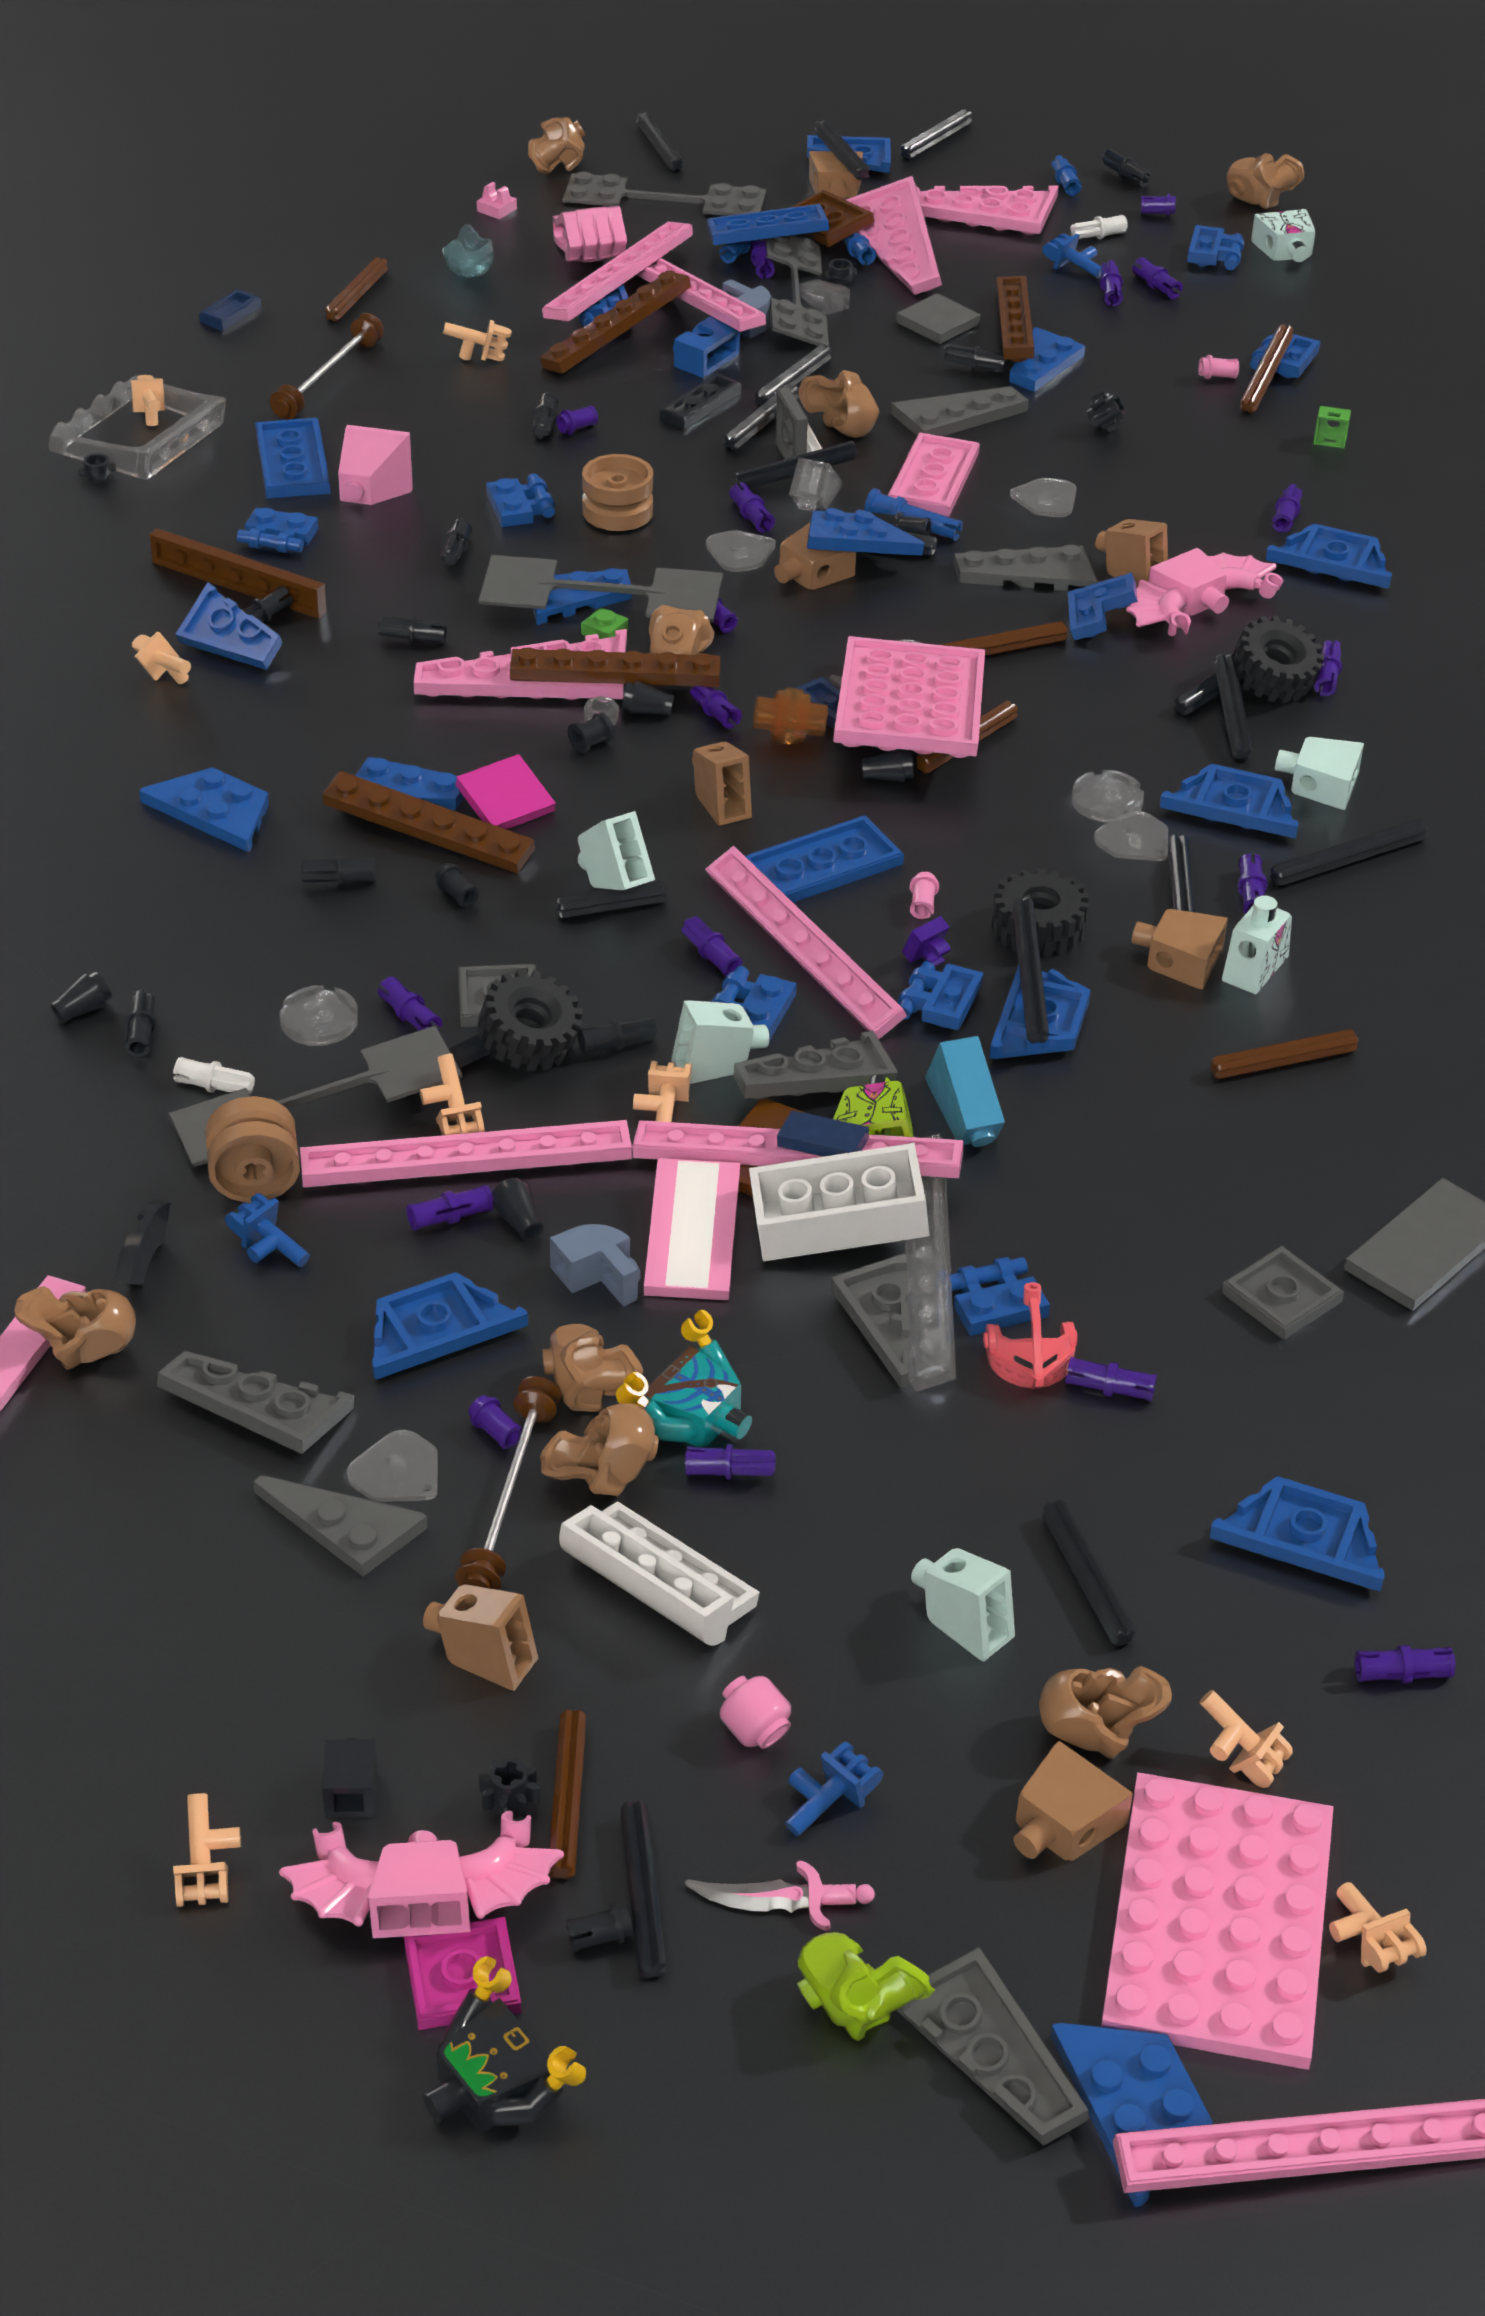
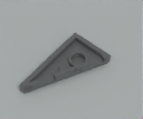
(880, 1309)
(349, 1527)

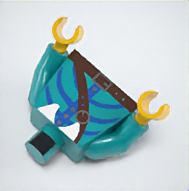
(694, 1395)

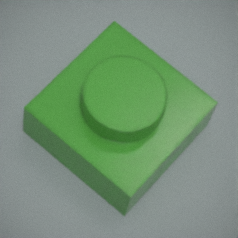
(604, 624)

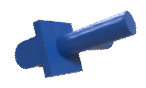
(1062, 250)
(259, 1221)
(839, 1781)

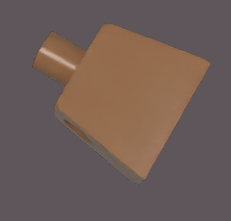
(830, 174)
(1133, 547)
(812, 566)
(723, 782)
(1183, 945)
(485, 1633)
(1069, 1806)

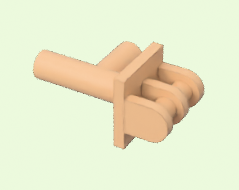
(487, 339)
(148, 397)
(158, 656)
(665, 1087)
(453, 1094)
(1261, 1752)
(201, 1842)
(1383, 1938)

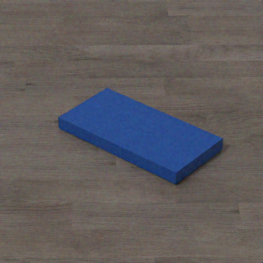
(767, 224)
(292, 458)
(827, 858)

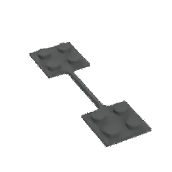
(610, 188)
(793, 318)
(529, 581)
(395, 1066)

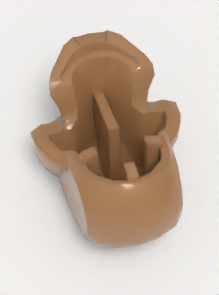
(558, 144)
(1261, 180)
(844, 402)
(679, 631)
(78, 1324)
(586, 1369)
(608, 1454)
(1101, 1706)

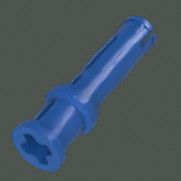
(885, 504)

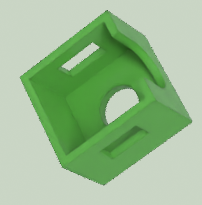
(1338, 433)

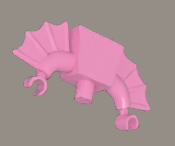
(1198, 583)
(422, 1882)

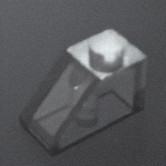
(814, 485)

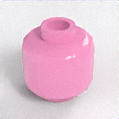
(755, 1711)

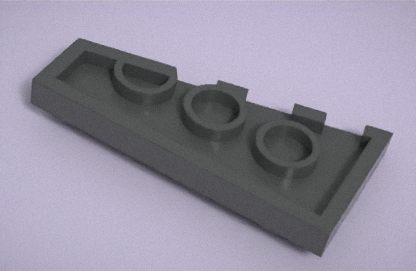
(958, 411)
(1026, 567)
(814, 1071)
(256, 1400)
(996, 2046)

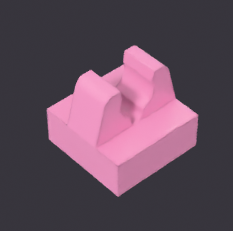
(496, 203)

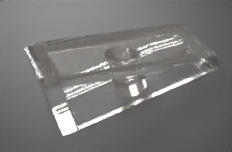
(825, 296)

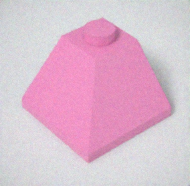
(374, 465)

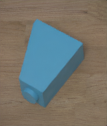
(965, 1091)

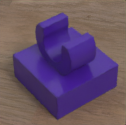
(928, 942)

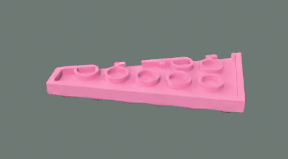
(991, 206)
(901, 234)
(491, 674)

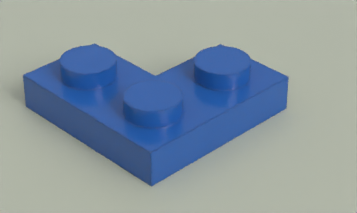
(1091, 602)

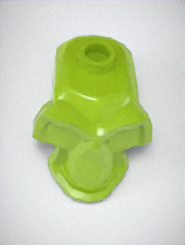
(854, 1991)

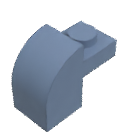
(757, 298)
(595, 1255)

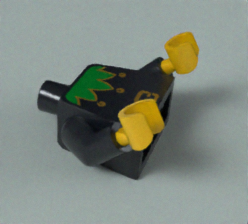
(493, 2063)

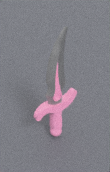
(786, 1896)

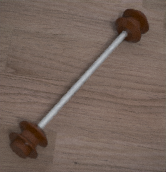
(289, 400)
(537, 1404)

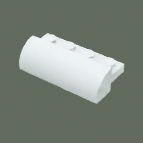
(658, 1570)

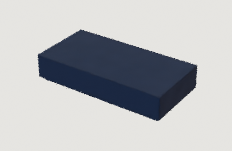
(230, 310)
(821, 1135)

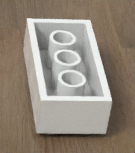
(839, 1202)

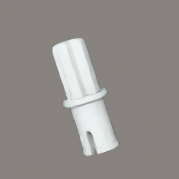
(1100, 227)
(212, 1076)

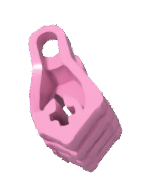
(590, 233)

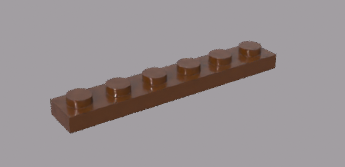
(1015, 318)
(615, 321)
(236, 572)
(615, 667)
(428, 822)

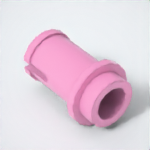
(1218, 367)
(924, 888)

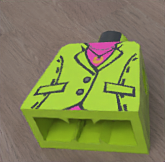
(878, 1106)

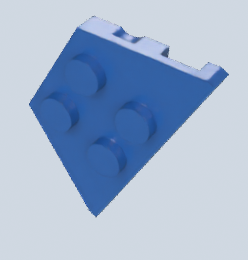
(859, 533)
(1334, 553)
(1236, 799)
(211, 804)
(1065, 1010)
(436, 1322)
(1305, 1530)
(1128, 2083)

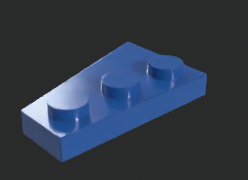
(875, 150)
(1051, 357)
(567, 600)
(226, 630)
(415, 781)

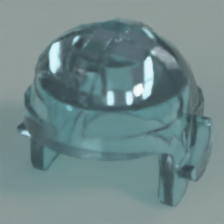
(469, 253)

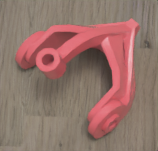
(1036, 1350)

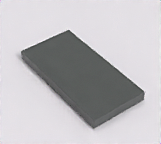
(1422, 1245)

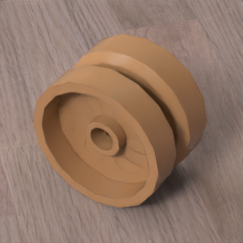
(617, 492)
(252, 1148)

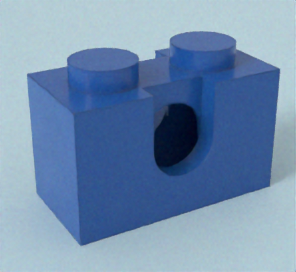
(707, 338)

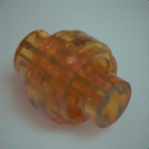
(790, 716)

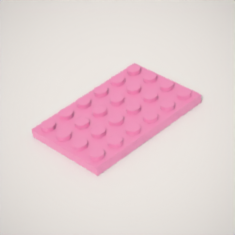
(910, 697)
(1221, 1920)

